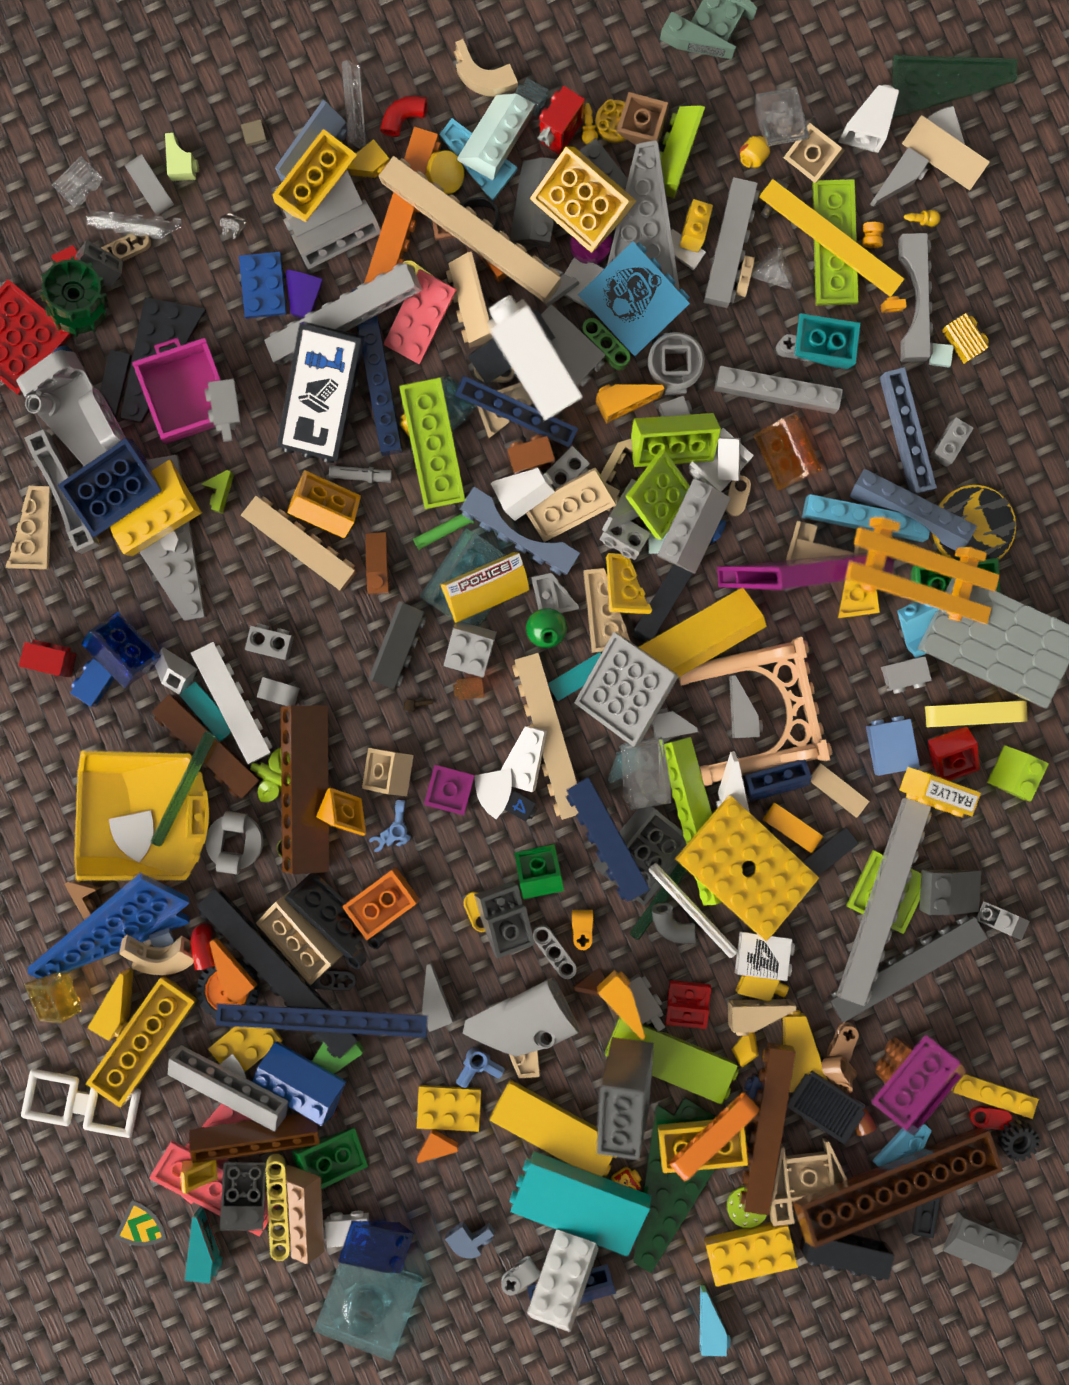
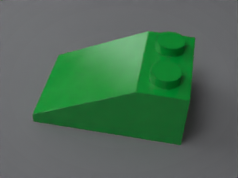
(333, 1158)

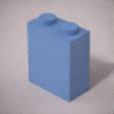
(892, 745)

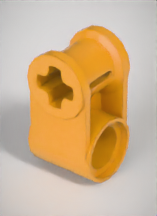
(582, 925)

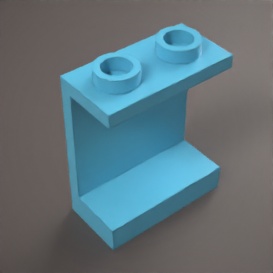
(914, 623)

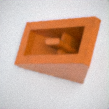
(436, 1146)

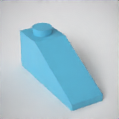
(713, 1335)

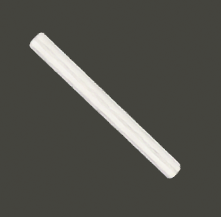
(693, 910)

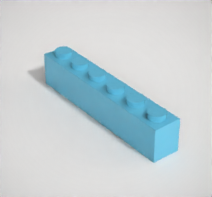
(859, 516)

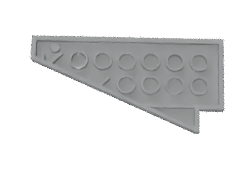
(649, 217)
(177, 569)

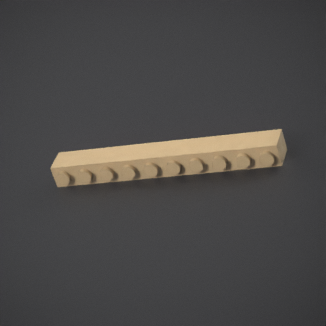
(470, 230)

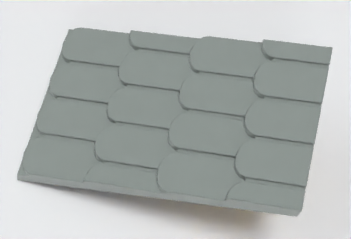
(1014, 651)

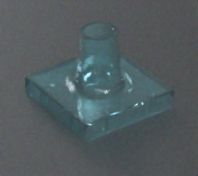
(382, 1295)

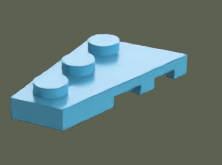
(903, 1145)

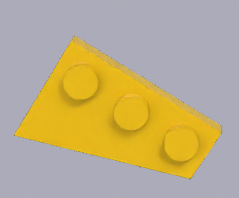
(857, 602)

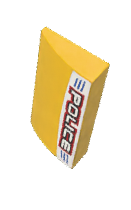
(486, 586)

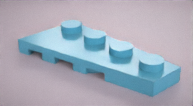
(456, 137)

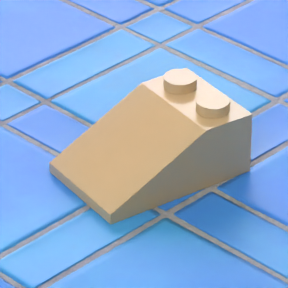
(752, 1015)

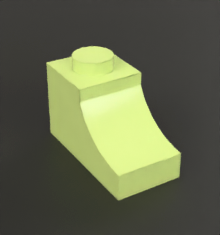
(179, 163)

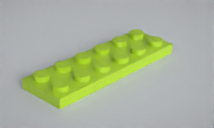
(834, 279)
(432, 442)

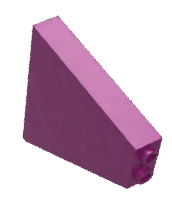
(792, 572)

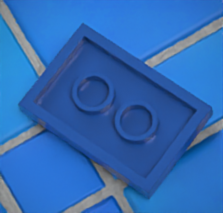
(262, 285)

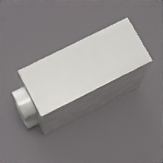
(532, 356)

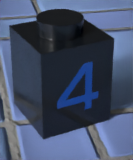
(521, 806)

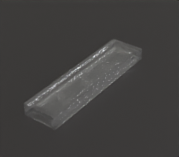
(353, 104)

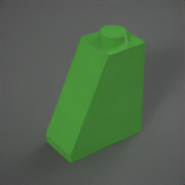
(328, 1062)

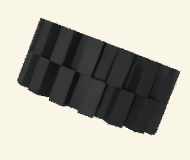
(1022, 1149)

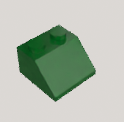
(539, 871)

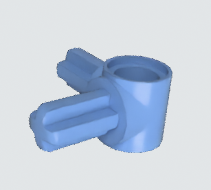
(484, 1064)

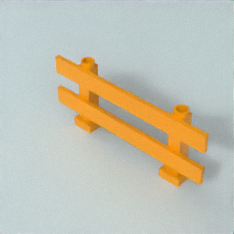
(964, 571)

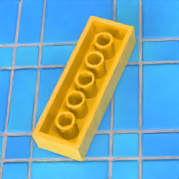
(142, 1041)

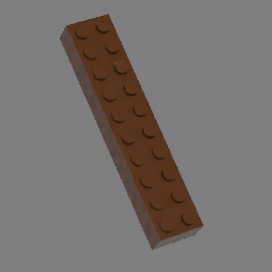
(897, 1186)

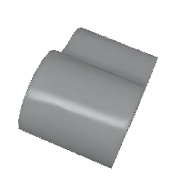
(277, 692)

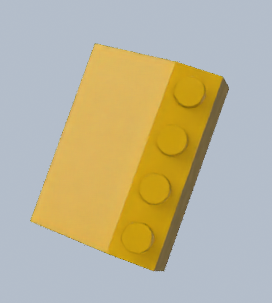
(582, 198)
(158, 515)

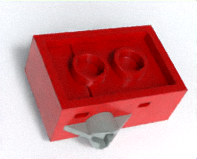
(561, 120)

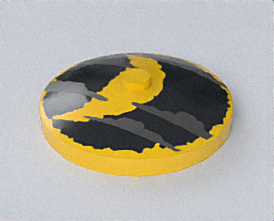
(989, 512)

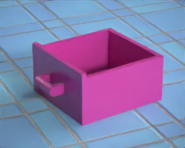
(176, 388)

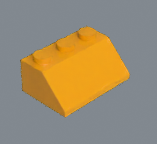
(324, 504)

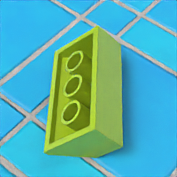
(679, 145)
(681, 436)

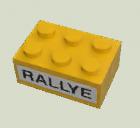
(939, 793)

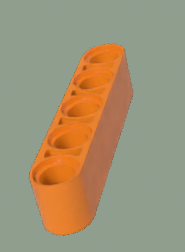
(714, 1136)

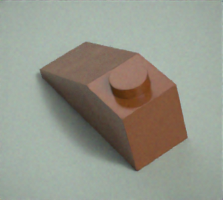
(377, 564)

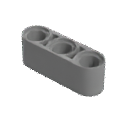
(149, 185)
(556, 961)

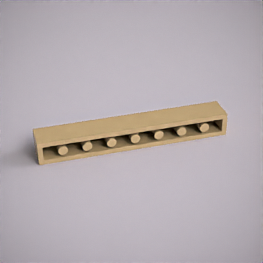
(544, 717)

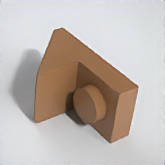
(79, 892)

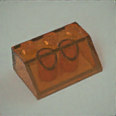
(787, 452)

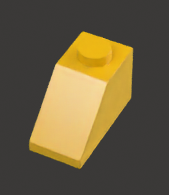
(369, 161)

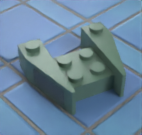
(709, 28)

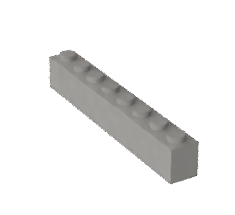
(350, 309)

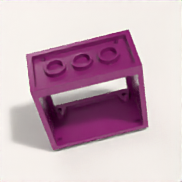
(919, 1085)

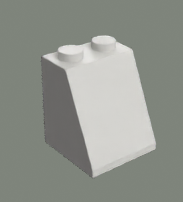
(872, 121)

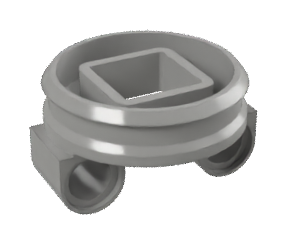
(676, 343)
(228, 861)

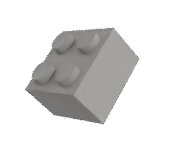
(470, 649)

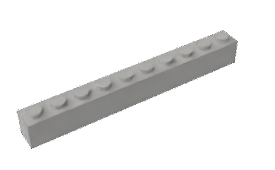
(883, 901)

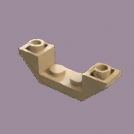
(616, 457)

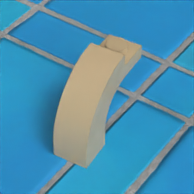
(483, 81)
(157, 960)

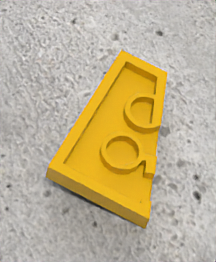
(623, 586)

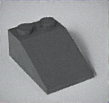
(949, 891)

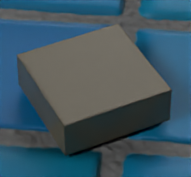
(253, 133)

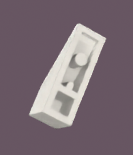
(732, 783)

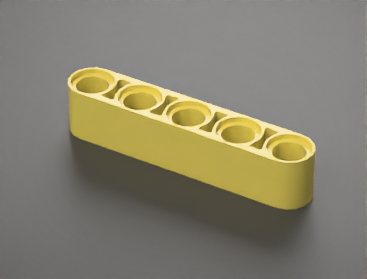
(976, 713)
(277, 1217)

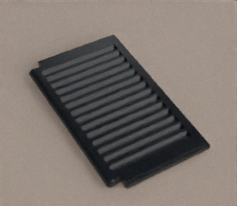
(826, 1106)

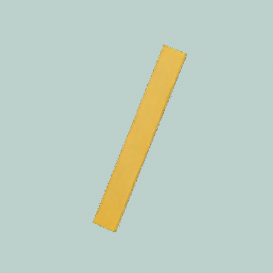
(831, 238)

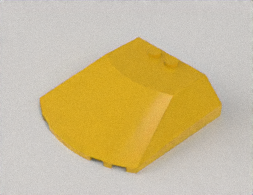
(130, 784)

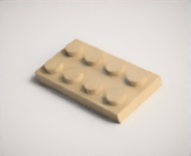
(571, 505)

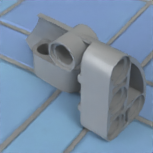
(521, 1021)

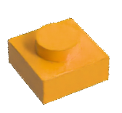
(893, 304)

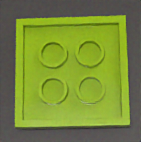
(658, 494)
(862, 890)

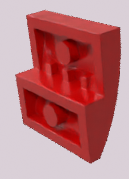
(688, 1004)

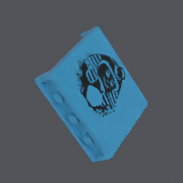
(634, 297)

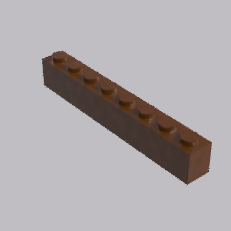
(768, 1128)

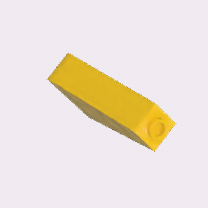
(799, 1035)

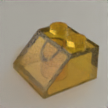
(53, 998)

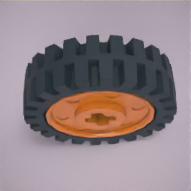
(211, 994)

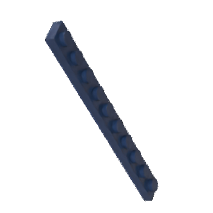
(322, 1020)

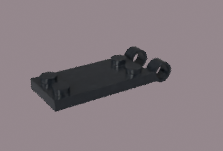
(324, 911)

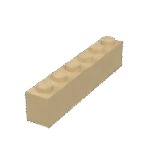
(298, 543)

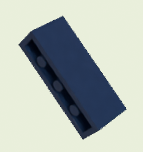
(599, 1285)

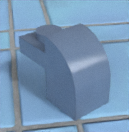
(468, 1244)

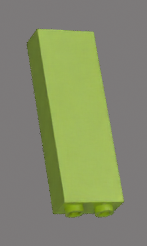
(684, 1063)

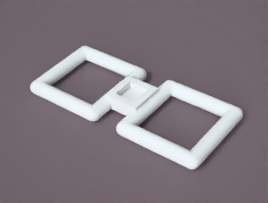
(77, 1102)

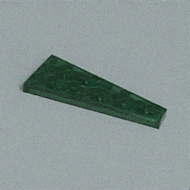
(938, 80)

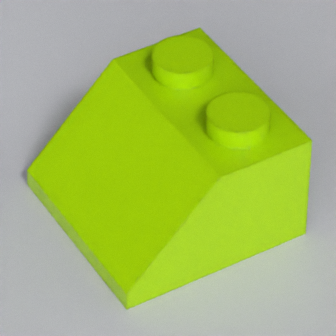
(1017, 773)

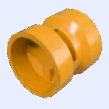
(872, 235)

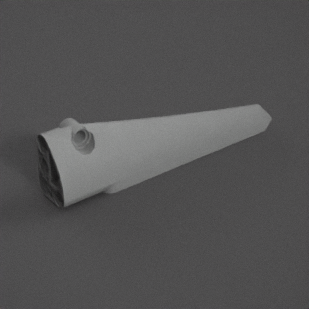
(75, 412)

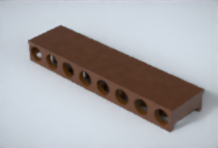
(306, 788)

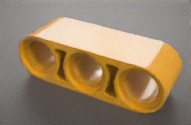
(792, 827)

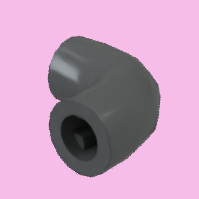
(671, 929)

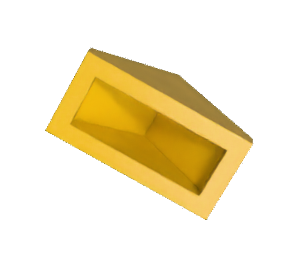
(197, 1174)

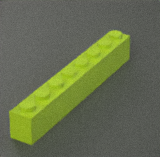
(689, 796)

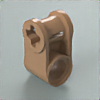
(841, 1044)
(839, 1072)

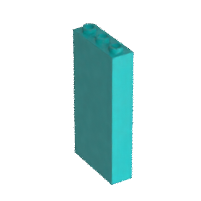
(580, 1203)

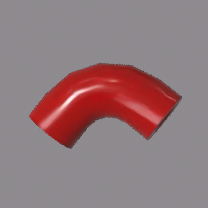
(401, 110)
(200, 946)

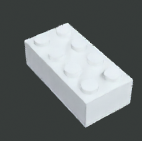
(563, 1280)

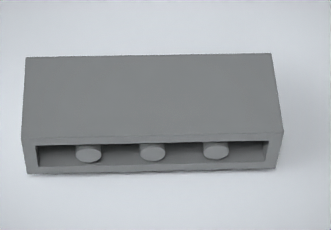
(337, 235)

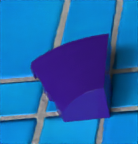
(302, 292)

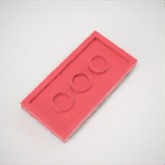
(420, 318)

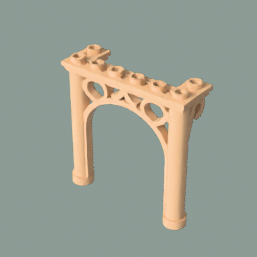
(750, 661)

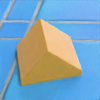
(342, 811)

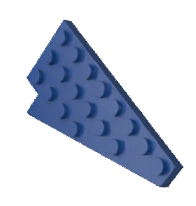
(135, 910)

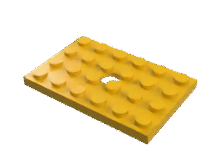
(717, 860)

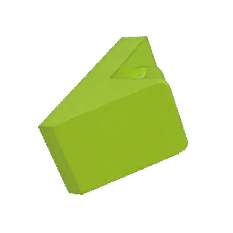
(222, 485)

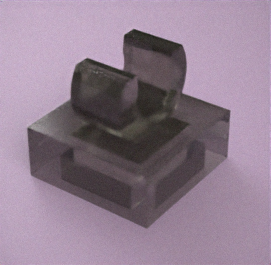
(232, 222)

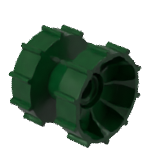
(69, 279)

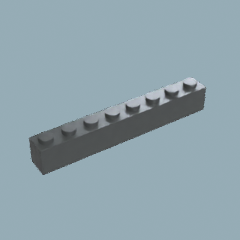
(915, 963)

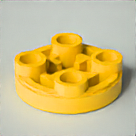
(608, 120)
(445, 171)

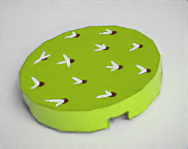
(737, 1214)

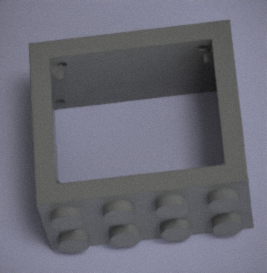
(625, 1098)

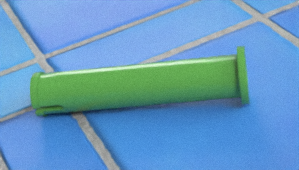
(441, 531)

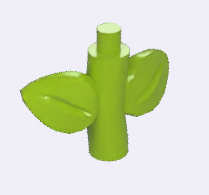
(270, 787)

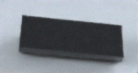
(490, 359)

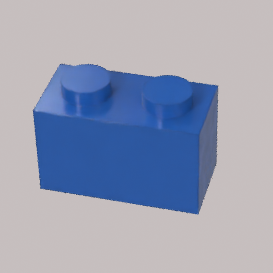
(92, 683)

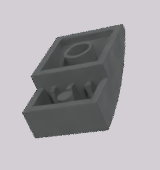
(504, 919)

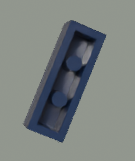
(777, 780)

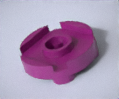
(585, 256)

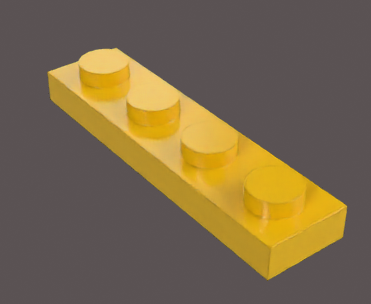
(996, 1095)

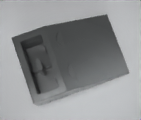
(243, 1197)

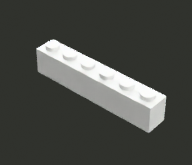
(230, 702)

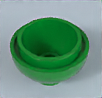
(546, 621)

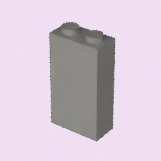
(573, 348)

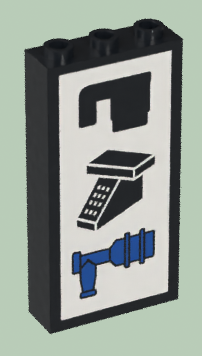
(320, 391)

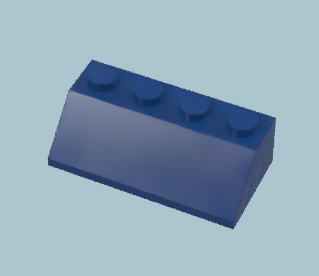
(300, 1082)

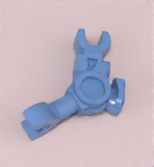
(396, 831)

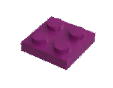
(449, 789)

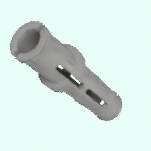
(355, 473)

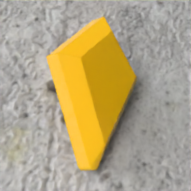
(746, 1049)

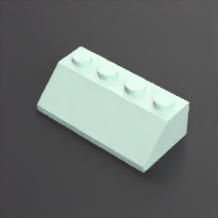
(496, 134)

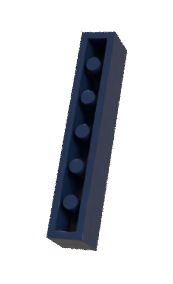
(515, 411)
(608, 840)

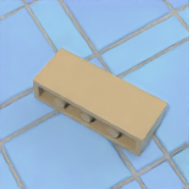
(946, 152)

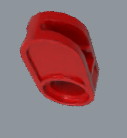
(994, 1117)

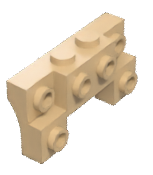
(804, 547)

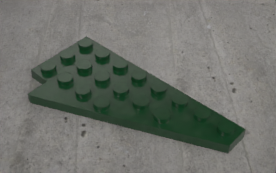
(669, 1192)

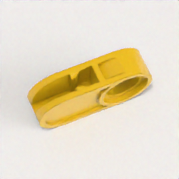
(472, 910)

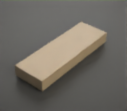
(838, 790)

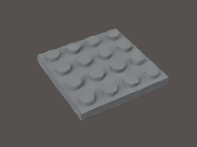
(626, 689)

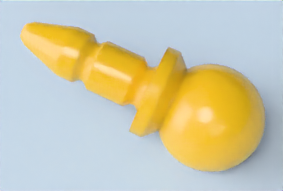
(589, 132)
(928, 218)

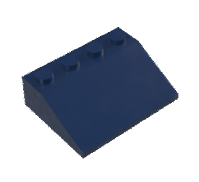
(110, 486)

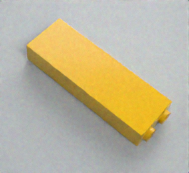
(707, 633)
(550, 1128)

